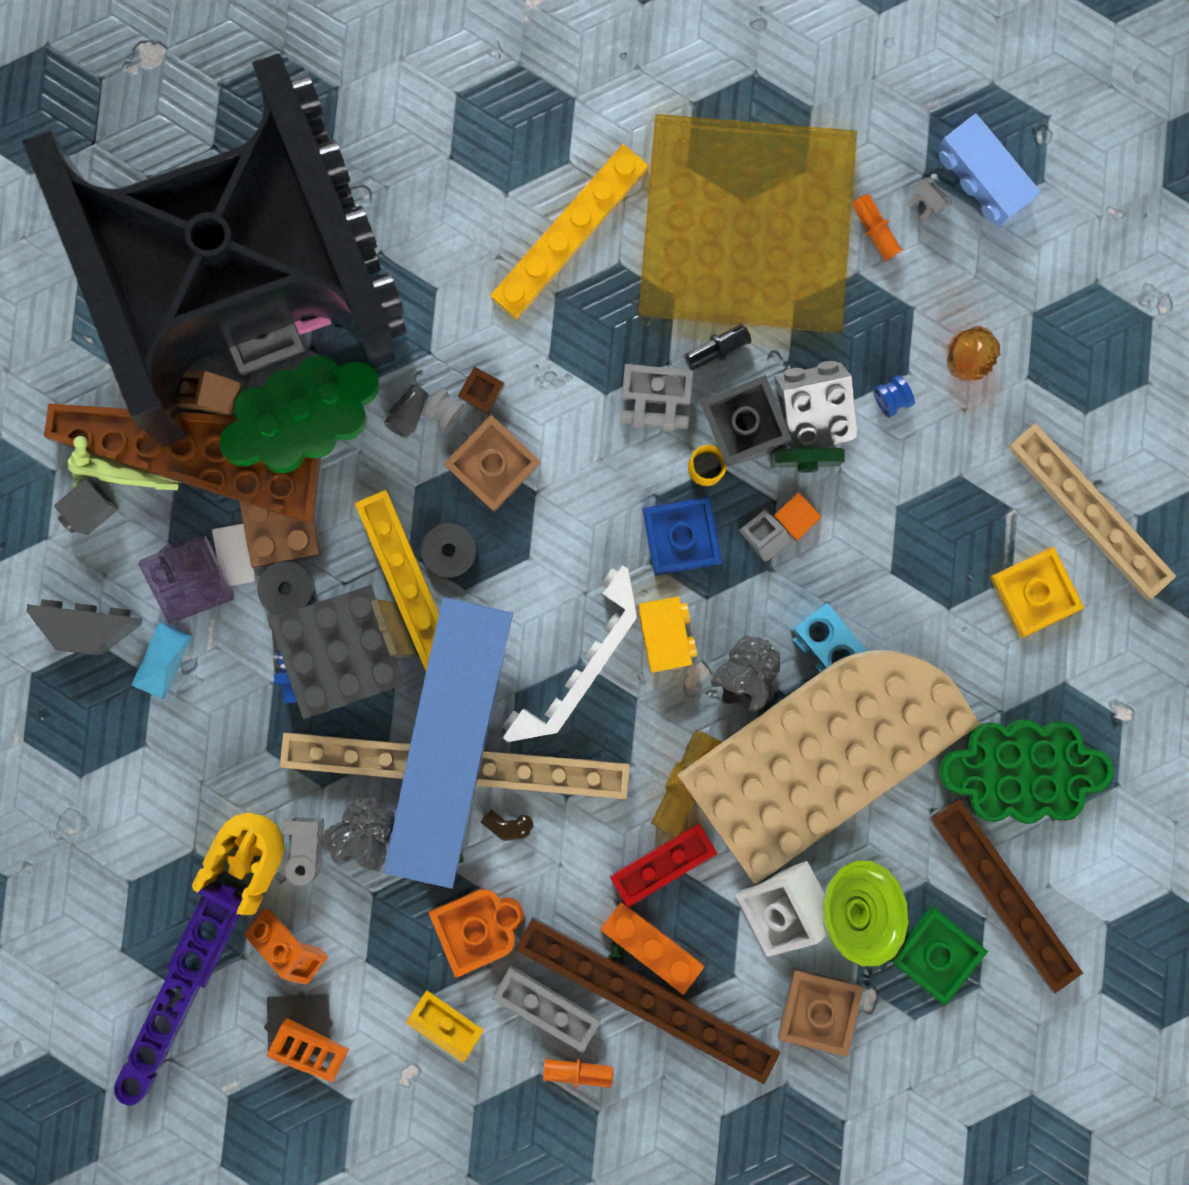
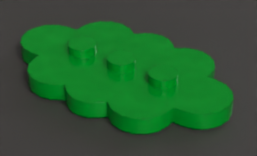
(299, 414)
(1025, 771)

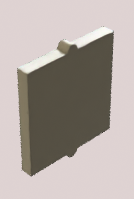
(394, 629)

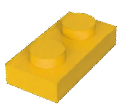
(444, 1026)

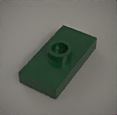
(808, 459)

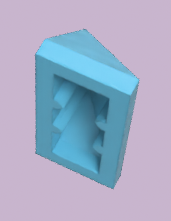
(161, 660)

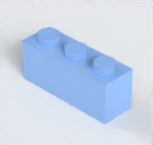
(987, 171)

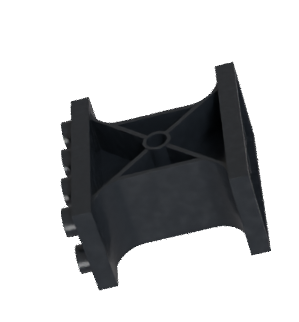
(221, 251)

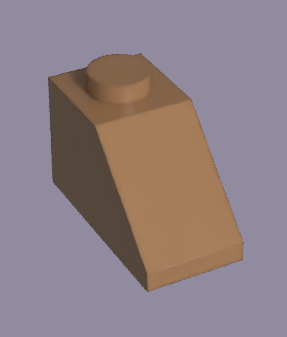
(207, 393)

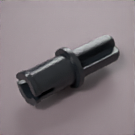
(718, 347)

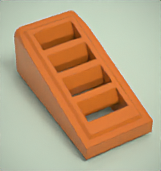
(301, 1033)

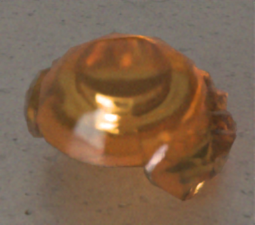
(972, 353)

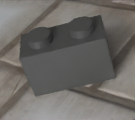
(746, 422)

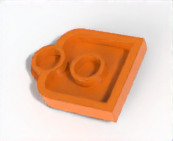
(476, 929)

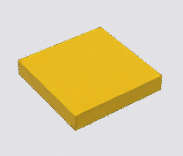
(1037, 592)

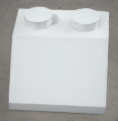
(785, 909)

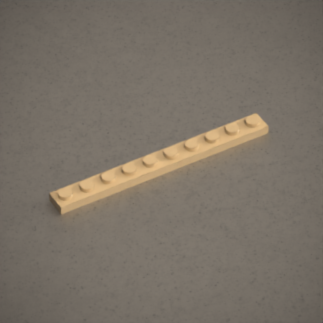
(496, 769)

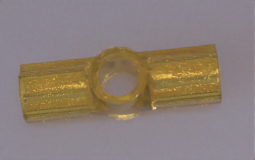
(677, 799)

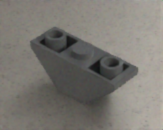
(82, 628)

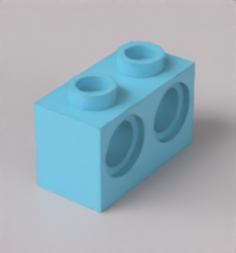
(836, 637)

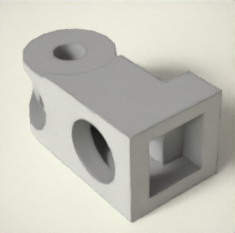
(305, 848)

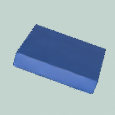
(682, 536)

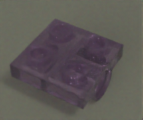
(186, 578)

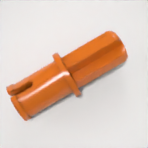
(876, 227)
(578, 1073)

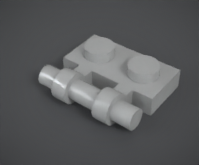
(656, 386)

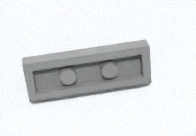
(546, 1009)

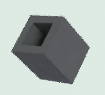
(85, 508)

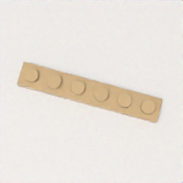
(1091, 511)

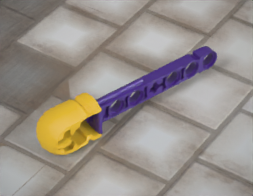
(221, 906)

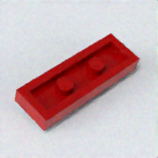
(663, 864)

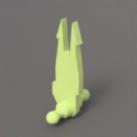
(84, 464)

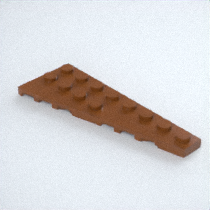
(191, 461)

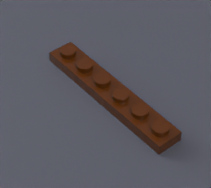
(1006, 895)

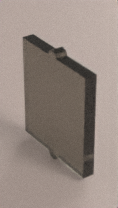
(306, 1010)

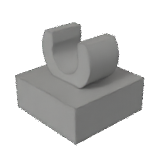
(931, 195)

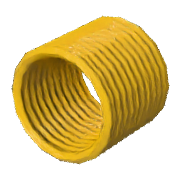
(698, 479)

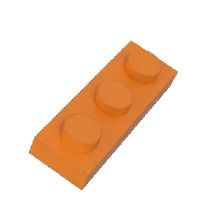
(652, 947)

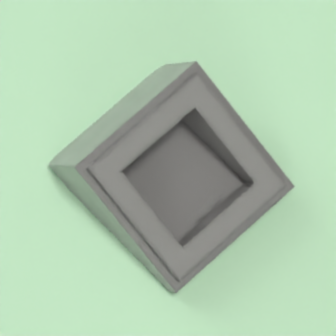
(765, 535)

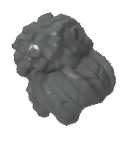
(749, 673)
(361, 833)

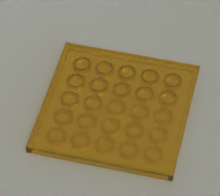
(748, 223)

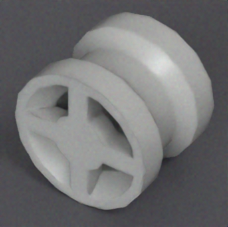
(443, 409)

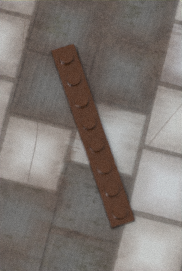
(648, 1000)

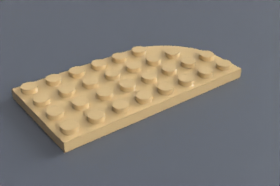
(825, 754)

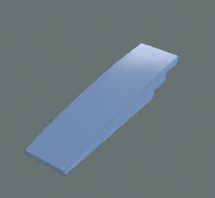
(448, 742)

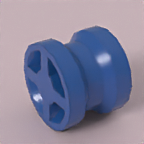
(893, 396)

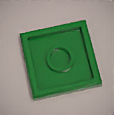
(938, 955)

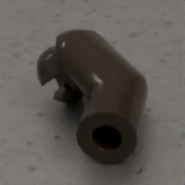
(508, 830)

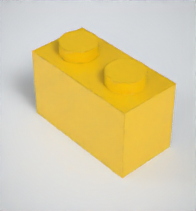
(666, 634)

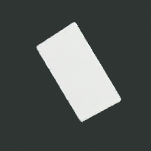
(233, 554)

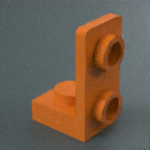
(282, 950)

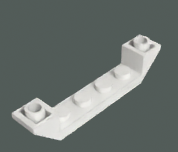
(527, 724)

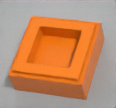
(797, 516)

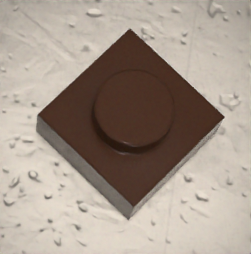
(481, 390)

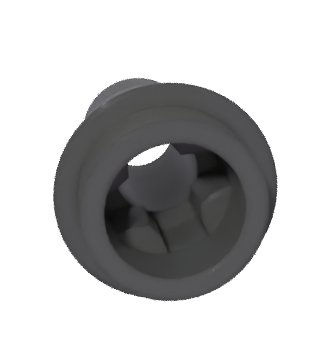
(406, 412)

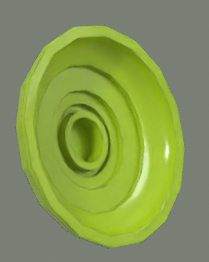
(865, 913)

